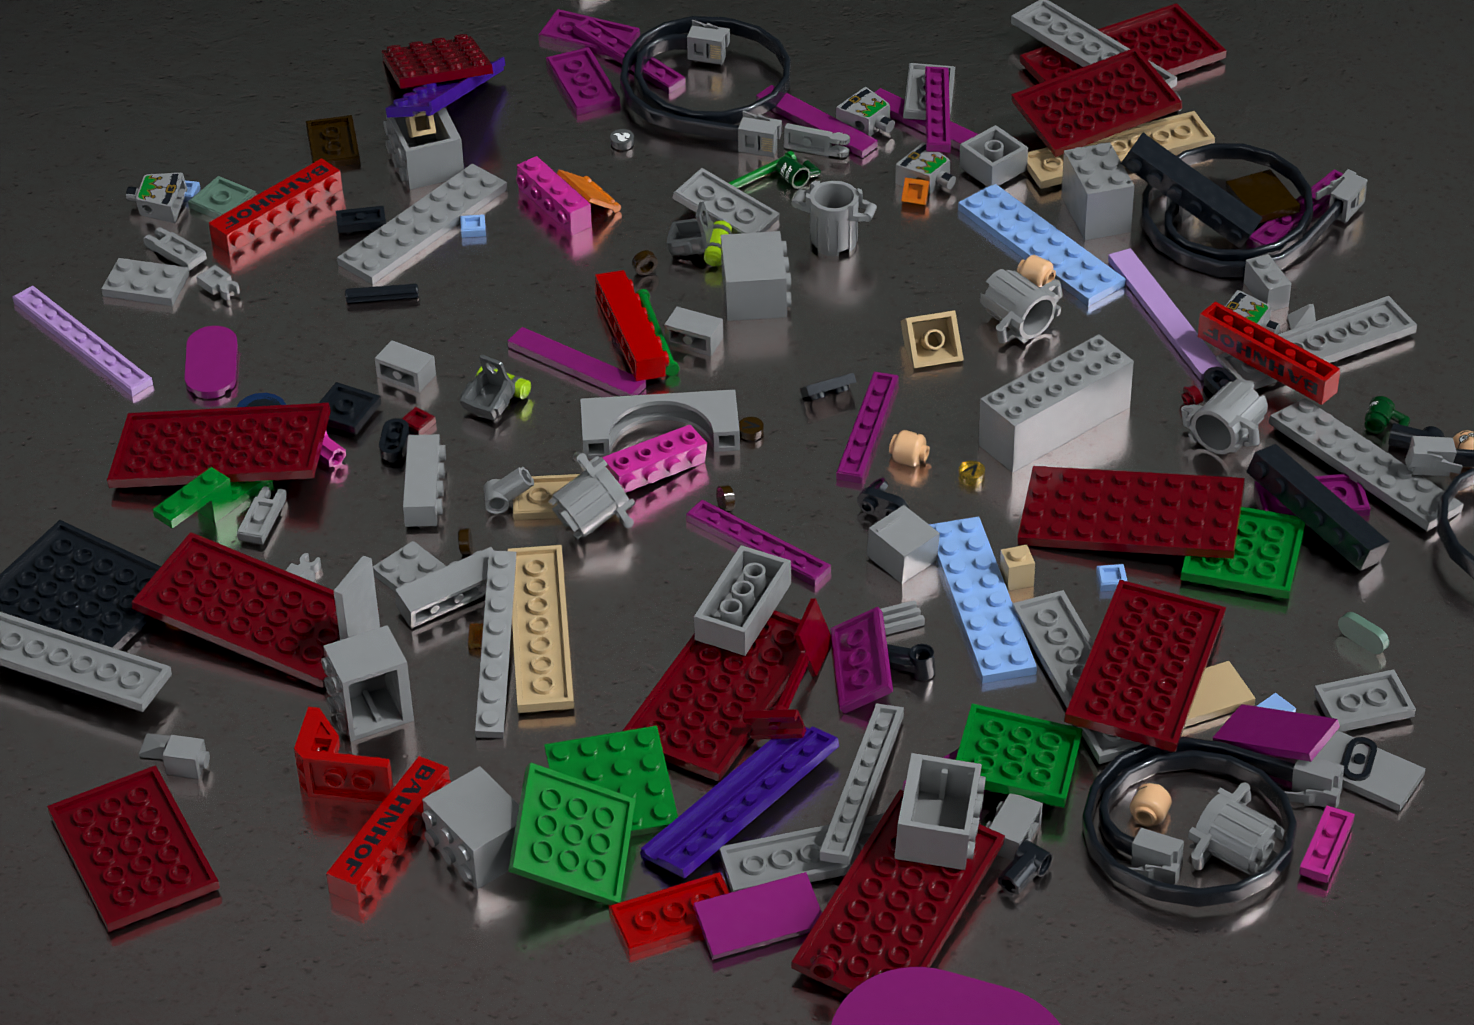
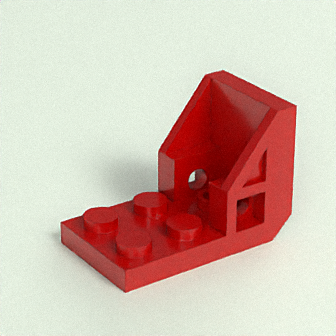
(337, 775)

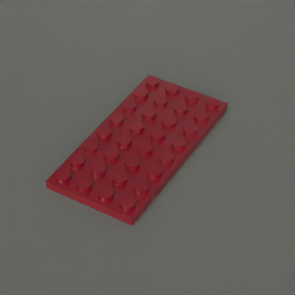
(1163, 36)
(236, 441)
(1132, 511)
(244, 606)
(1145, 665)
(709, 690)
(892, 908)

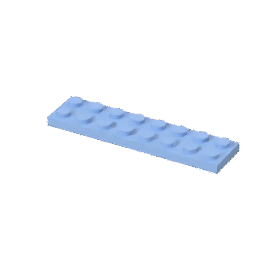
(1032, 235)
(982, 601)

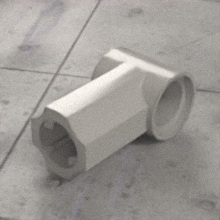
(500, 492)

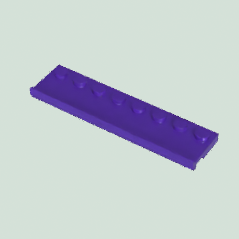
(438, 95)
(737, 801)

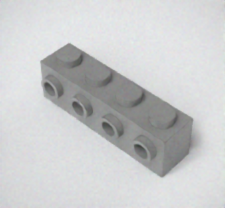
(423, 481)
(443, 589)

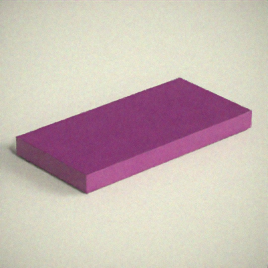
(560, 31)
(583, 81)
(1341, 485)
(861, 660)
(1277, 732)
(758, 915)

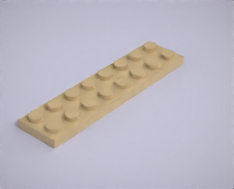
(1173, 133)
(541, 631)

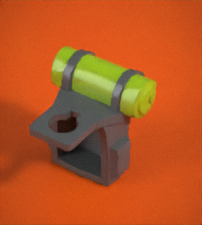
(698, 237)
(492, 389)

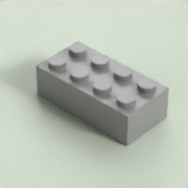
(742, 600)

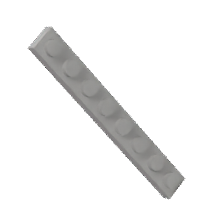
(495, 645)
(861, 784)

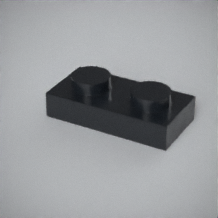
(360, 219)
(818, 389)

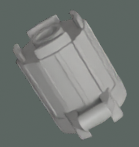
(833, 214)
(1020, 305)
(1227, 418)
(591, 498)
(1234, 833)

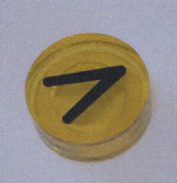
(971, 472)

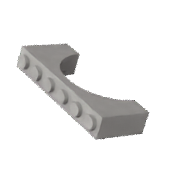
(708, 411)

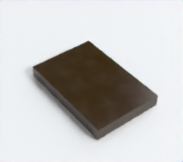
(333, 140)
(1264, 195)

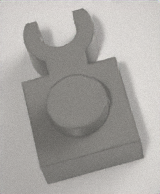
(217, 280)
(305, 568)

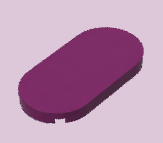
(211, 361)

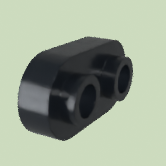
(1216, 378)
(394, 439)
(879, 502)
(1359, 758)

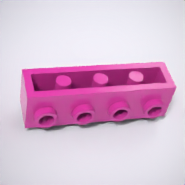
(554, 195)
(657, 458)

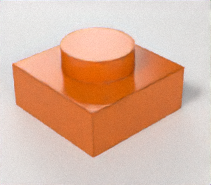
(915, 191)

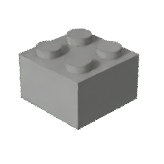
(993, 156)

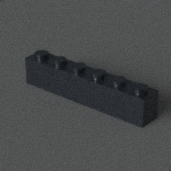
(1191, 190)
(1318, 507)

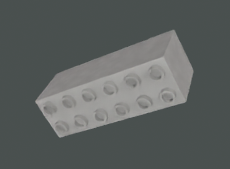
(1055, 403)

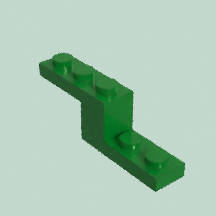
(207, 494)

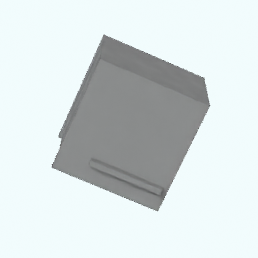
(902, 544)

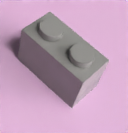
(1267, 282)
(693, 331)
(405, 366)
(1017, 820)

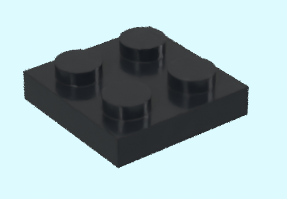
(350, 407)

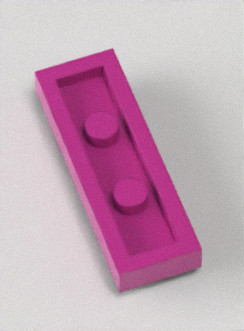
(1326, 844)

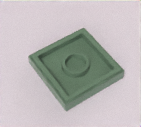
(220, 197)

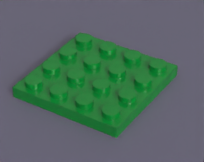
(1263, 556)
(1021, 753)
(624, 763)
(572, 835)

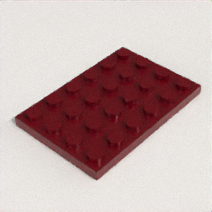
(436, 61)
(1096, 101)
(132, 848)

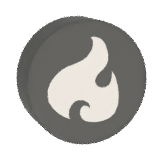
(622, 139)

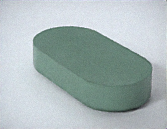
(1363, 632)

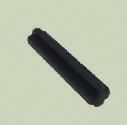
(381, 293)

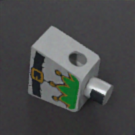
(866, 112)
(925, 166)
(159, 195)
(1253, 310)

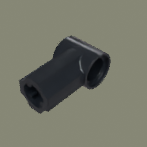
(1402, 435)
(917, 660)
(1027, 863)

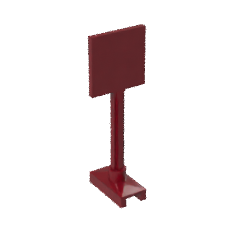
(814, 642)

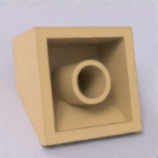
(932, 339)

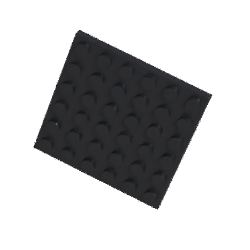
(77, 586)

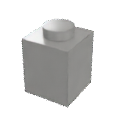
(185, 757)

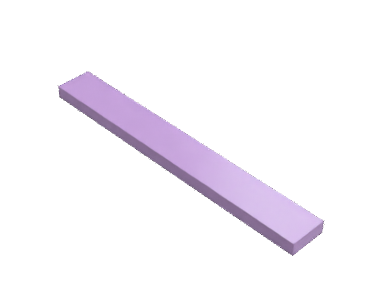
(1164, 312)
(83, 341)

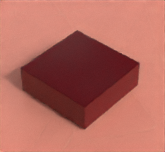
(419, 421)

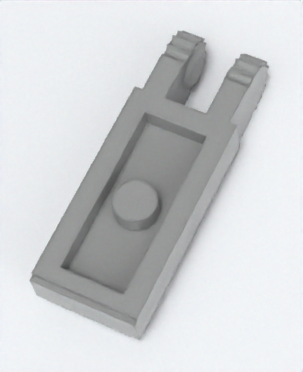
(815, 141)
(175, 248)
(261, 516)

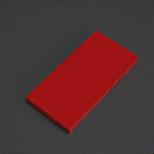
(664, 914)

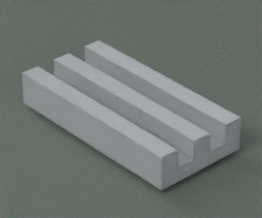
(899, 612)

